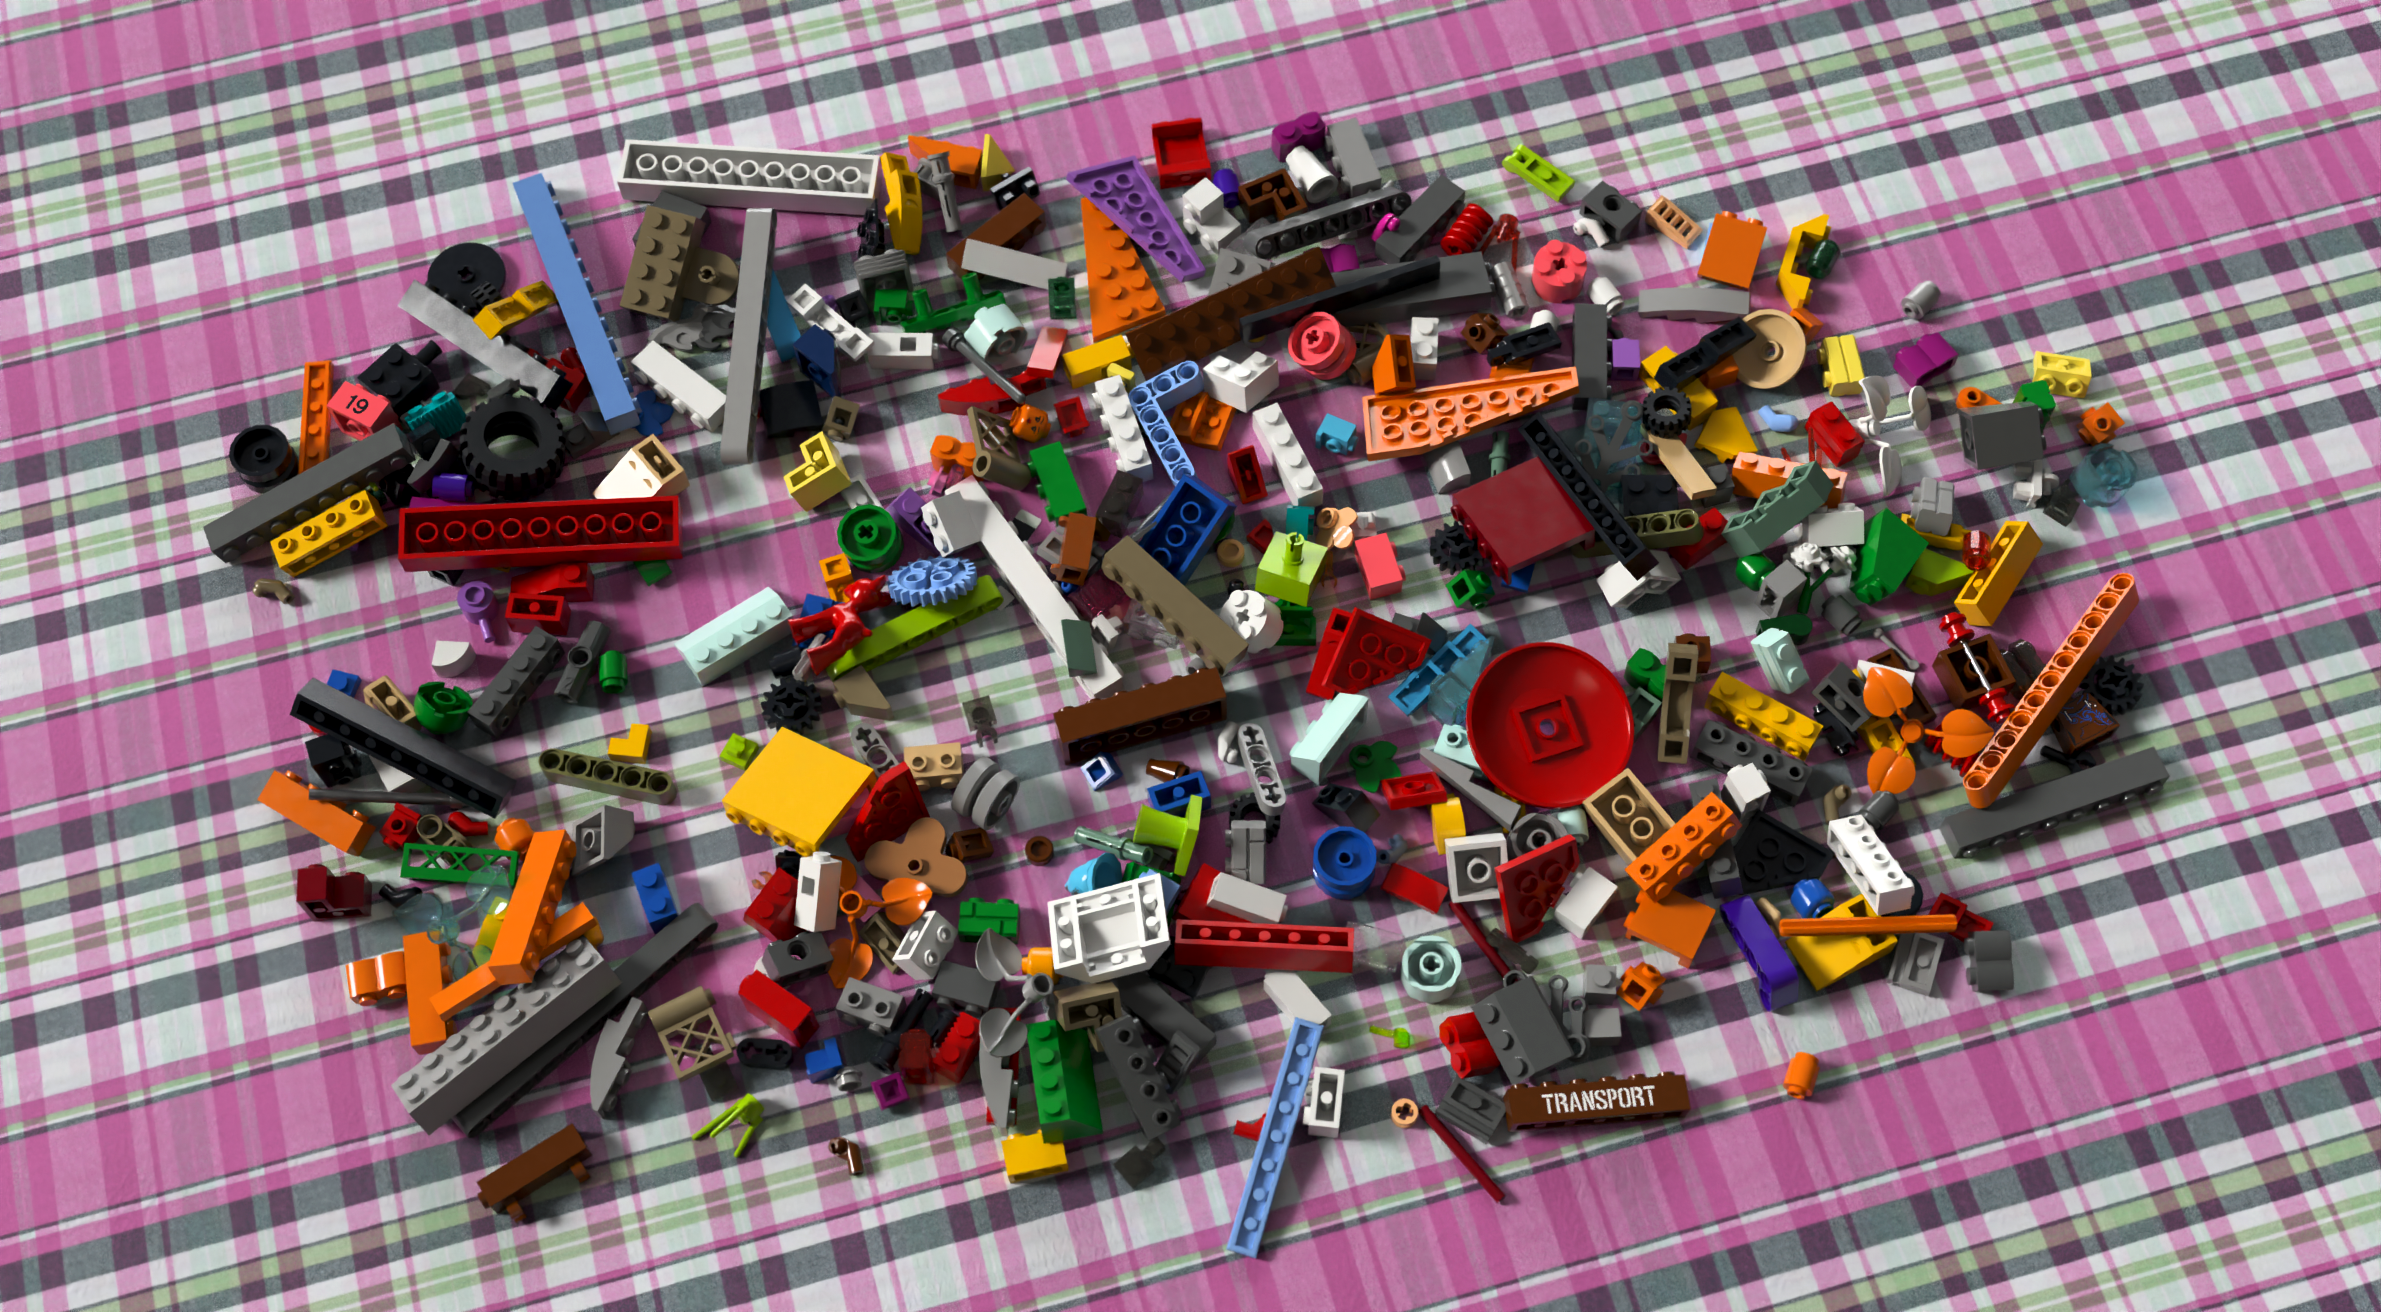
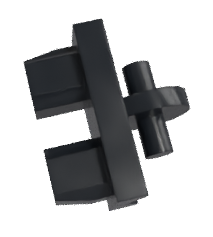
(1015, 186)

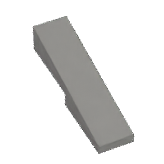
(1462, 778)

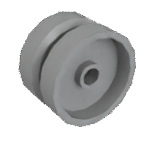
(985, 793)

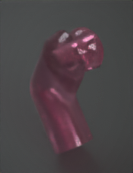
(955, 475)

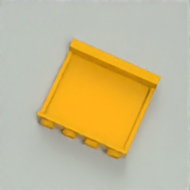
(797, 791)

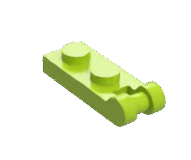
(1539, 172)

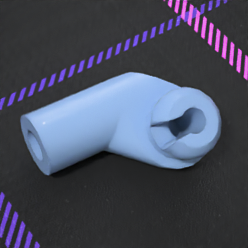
(1778, 422)

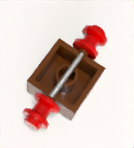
(1973, 670)

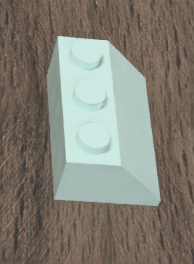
(1329, 736)

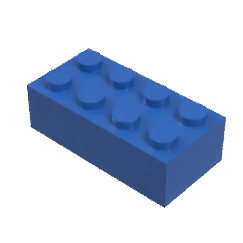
(1187, 527)

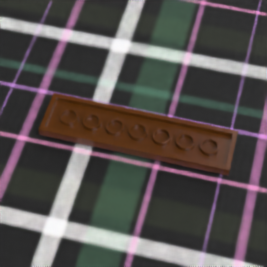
(1214, 320)

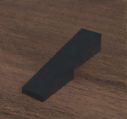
(1708, 353)

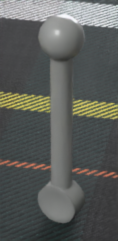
(1912, 665)

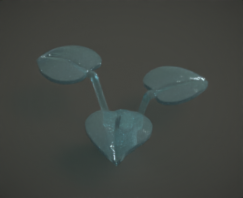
(423, 913)

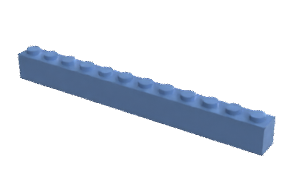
(577, 305)

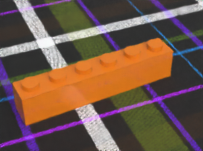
(532, 907)

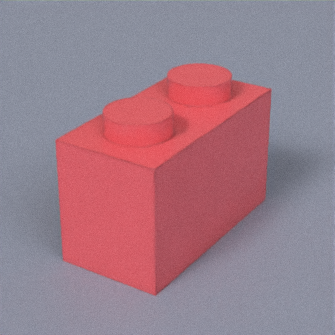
(1378, 566)

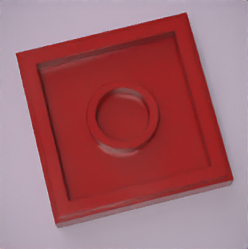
(1413, 790)

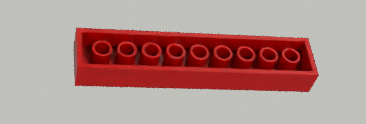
(540, 533)

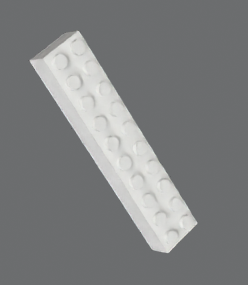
(750, 176)

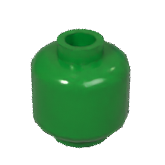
(1753, 569)

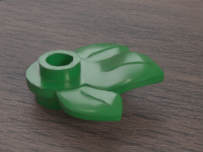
(1378, 766)

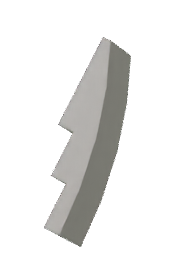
(1696, 303)

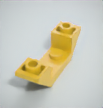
(1804, 235)

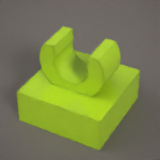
(739, 751)

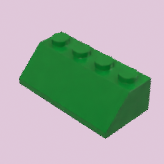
(1063, 1082)

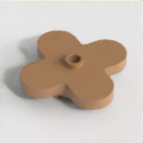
(921, 848)

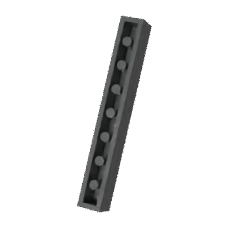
(309, 493)
(2054, 802)

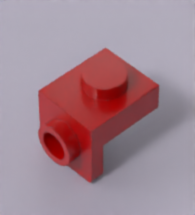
(1071, 417)

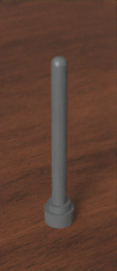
(955, 341)

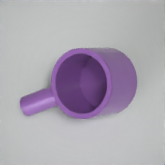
(479, 606)

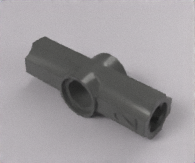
(576, 676)

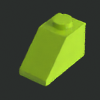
(1937, 574)

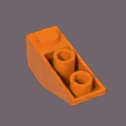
(963, 160)

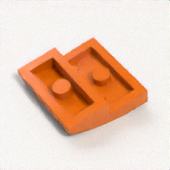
(1202, 421)

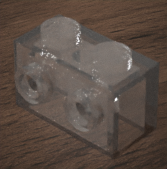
(1141, 625)

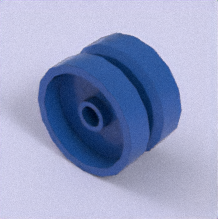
(1344, 862)

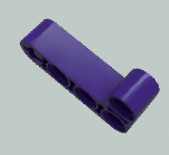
(1763, 952)

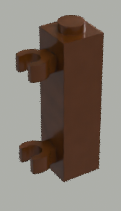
(533, 1170)

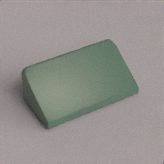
(1078, 647)

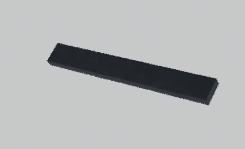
(1340, 297)

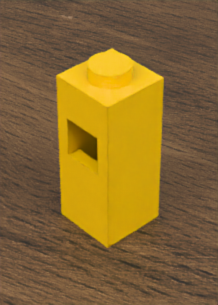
(1091, 362)

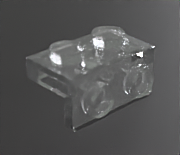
(1376, 948)

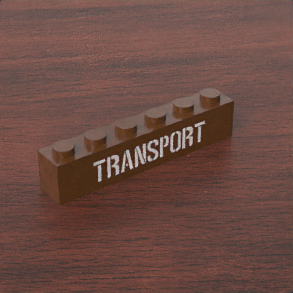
(1596, 1102)

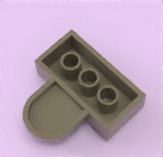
(673, 268)

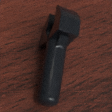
(2071, 762)

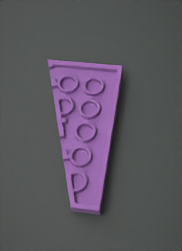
(1134, 205)

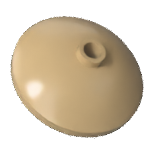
(1776, 331)

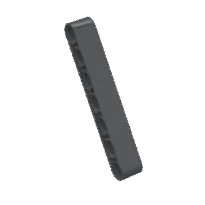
(1316, 222)

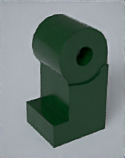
(1797, 625)

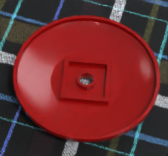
(1572, 694)

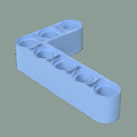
(1157, 396)

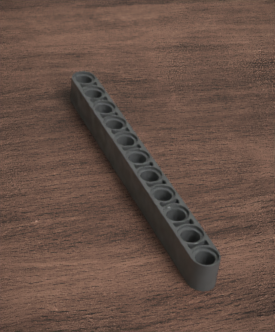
(637, 976)

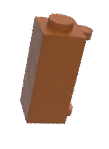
(1075, 548)

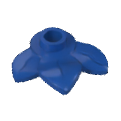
(652, 414)

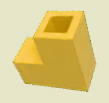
(631, 749)

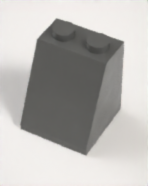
(2001, 434)

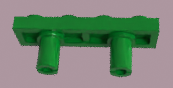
(942, 318)

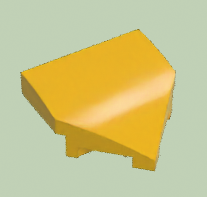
(1725, 435)

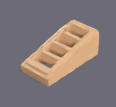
(1670, 210)

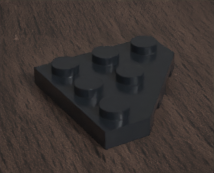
(1777, 855)

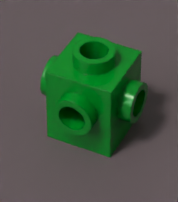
(1471, 589)

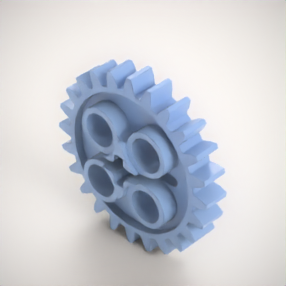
(932, 580)

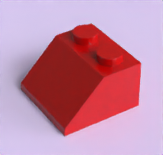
(775, 907)

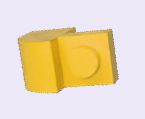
(1446, 821)

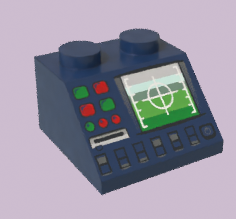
(819, 359)

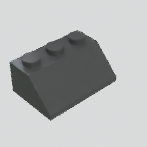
(1522, 1031)

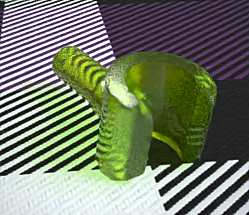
(1400, 1035)

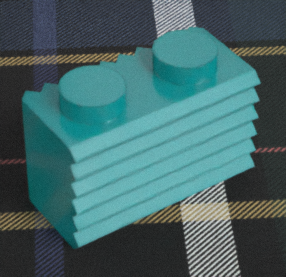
(443, 413)

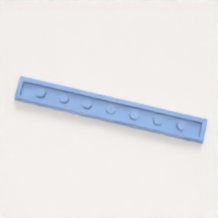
(1275, 1138)

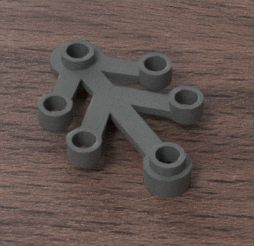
(1610, 453)
(1557, 997)

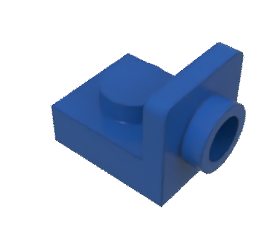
(344, 682)

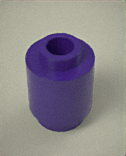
(1228, 183)
(453, 487)

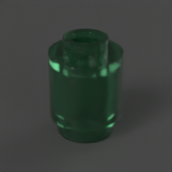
(1822, 258)

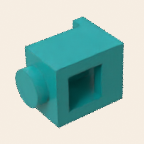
(1298, 520)

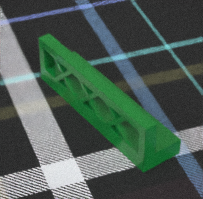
(451, 875)

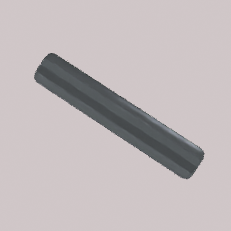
(506, 387)

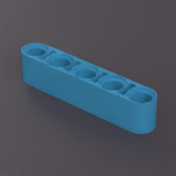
(781, 322)

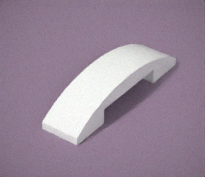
(814, 310)

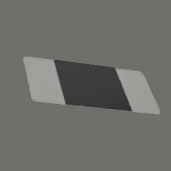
(1025, 524)

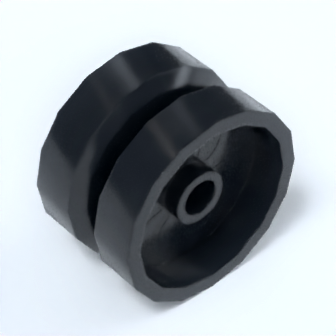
(263, 458)

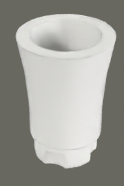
(1311, 174)

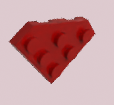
(1373, 653)
(887, 811)
(1534, 884)

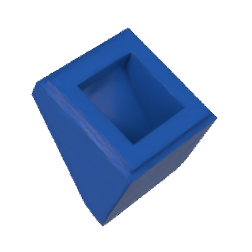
(1101, 770)

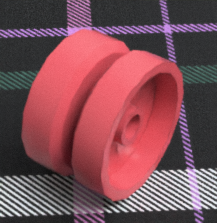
(1322, 345)

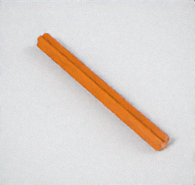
(1867, 925)

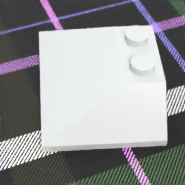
(1109, 930)

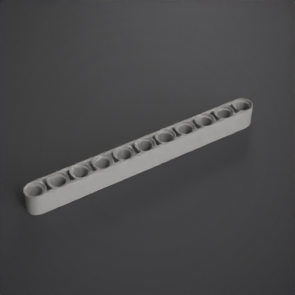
(749, 337)

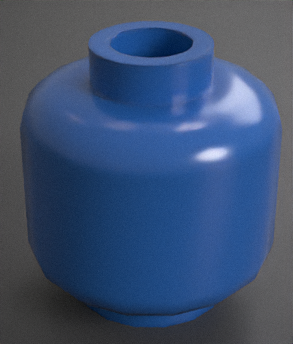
(1812, 899)

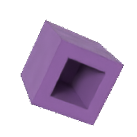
(1625, 359)

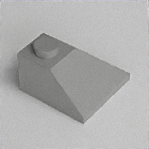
(600, 836)

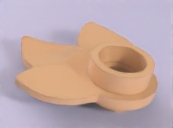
(1335, 527)

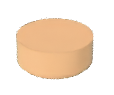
(1230, 553)

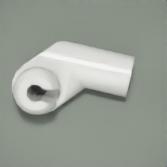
(1592, 228)
(1225, 739)

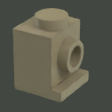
(845, 411)

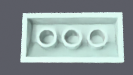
(735, 636)

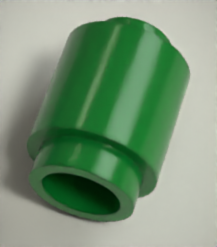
(613, 672)

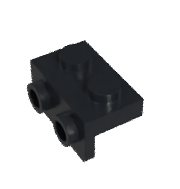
(1181, 977)

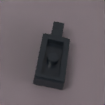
(1524, 345)

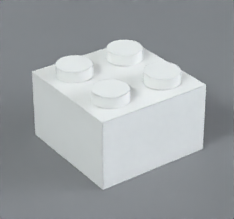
(1472, 866)

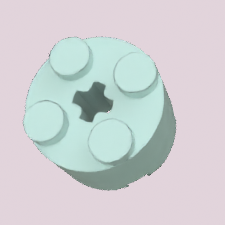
(996, 334)
(1428, 985)

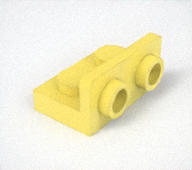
(2063, 373)

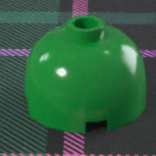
(441, 708)

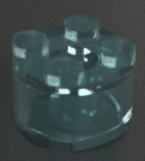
(2104, 476)

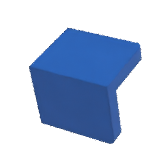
(824, 1062)

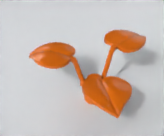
(1890, 771)
(904, 903)

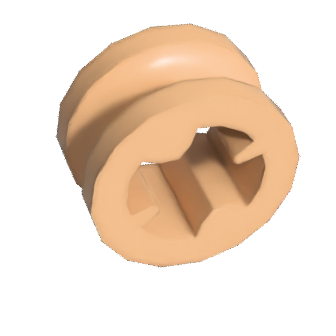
(1409, 1121)

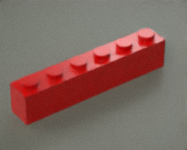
(1264, 946)

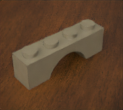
(1677, 702)

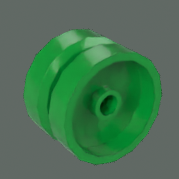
(870, 538)

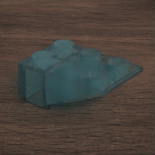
(1451, 692)

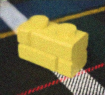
(1840, 365)

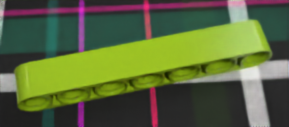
(918, 628)

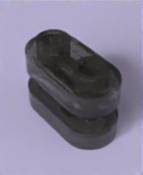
(2023, 664)

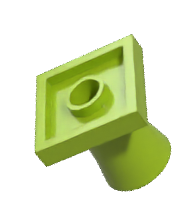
(1170, 831)

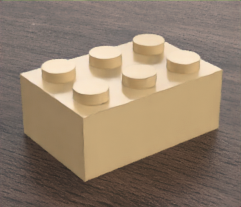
(1627, 815)

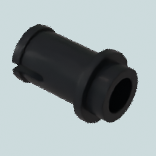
(942, 1027)

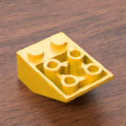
(1836, 956)

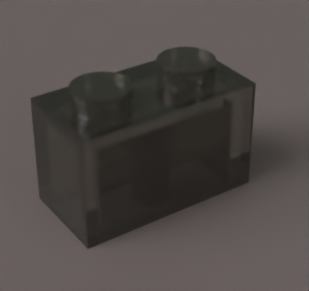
(1120, 502)

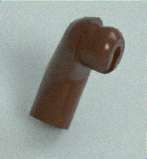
(848, 1151)

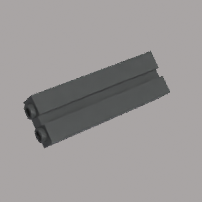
(1460, 289)

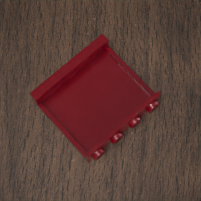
(1521, 517)

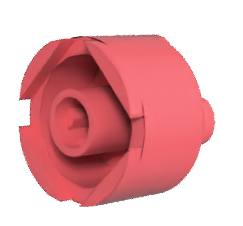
(1559, 271)

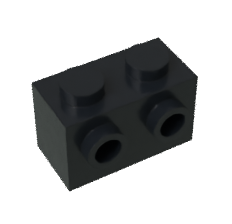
(333, 760)

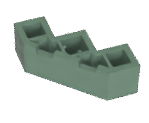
(1778, 510)

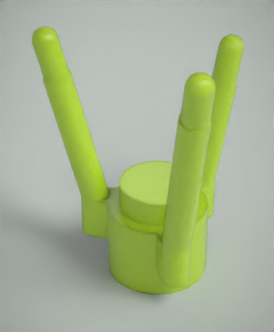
(745, 1110)

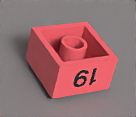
(360, 412)

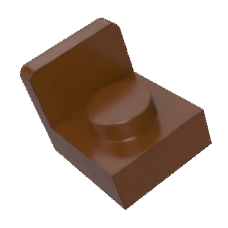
(969, 845)

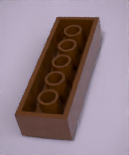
(1140, 715)

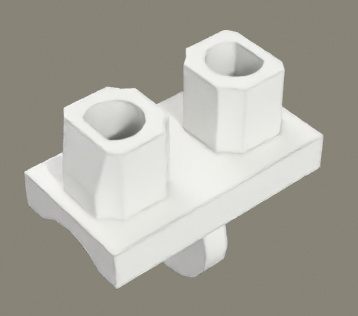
(2036, 481)

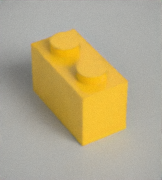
(1030, 1158)

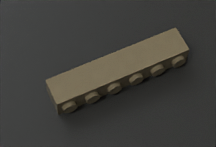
(1174, 606)

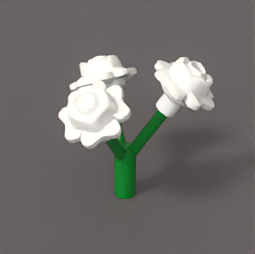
(1808, 555)

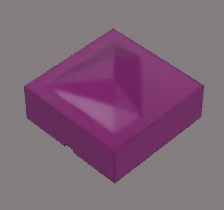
(890, 1091)

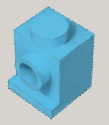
(1336, 435)

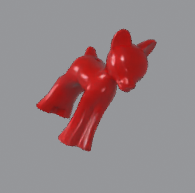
(843, 617)

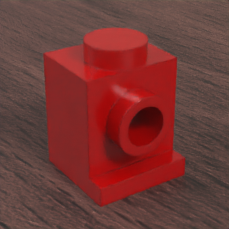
(392, 834)

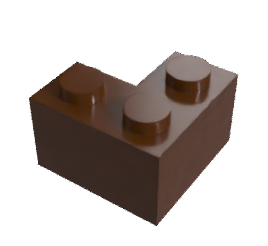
(1271, 195)

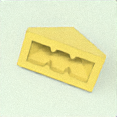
(993, 164)

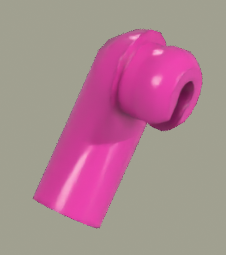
(1387, 222)

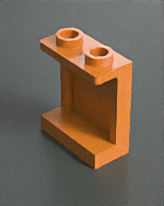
(1732, 250)
(1671, 924)

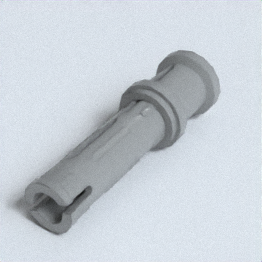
(943, 179)

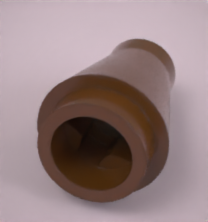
(1166, 770)

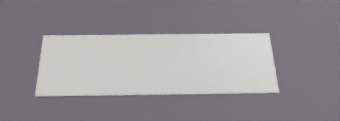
(1011, 264)

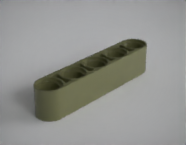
(1647, 526)
(598, 768)

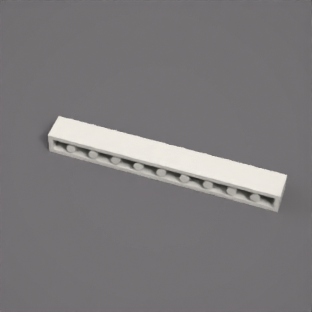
(1031, 584)

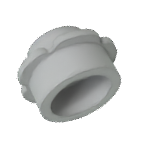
(848, 1079)

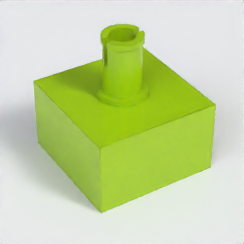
(1291, 568)

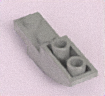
(609, 1066)
(998, 1089)

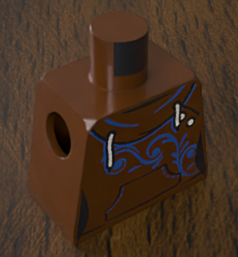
(2082, 724)

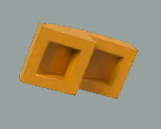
(837, 576)

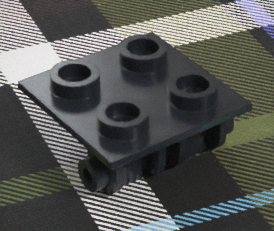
(871, 233)

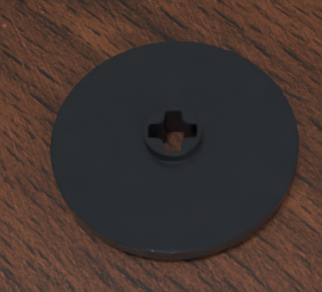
(464, 259)

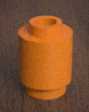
(1801, 1075)

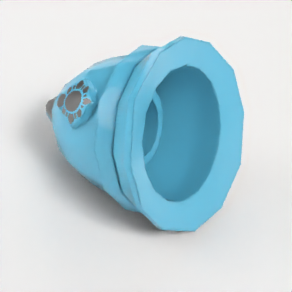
(1095, 874)

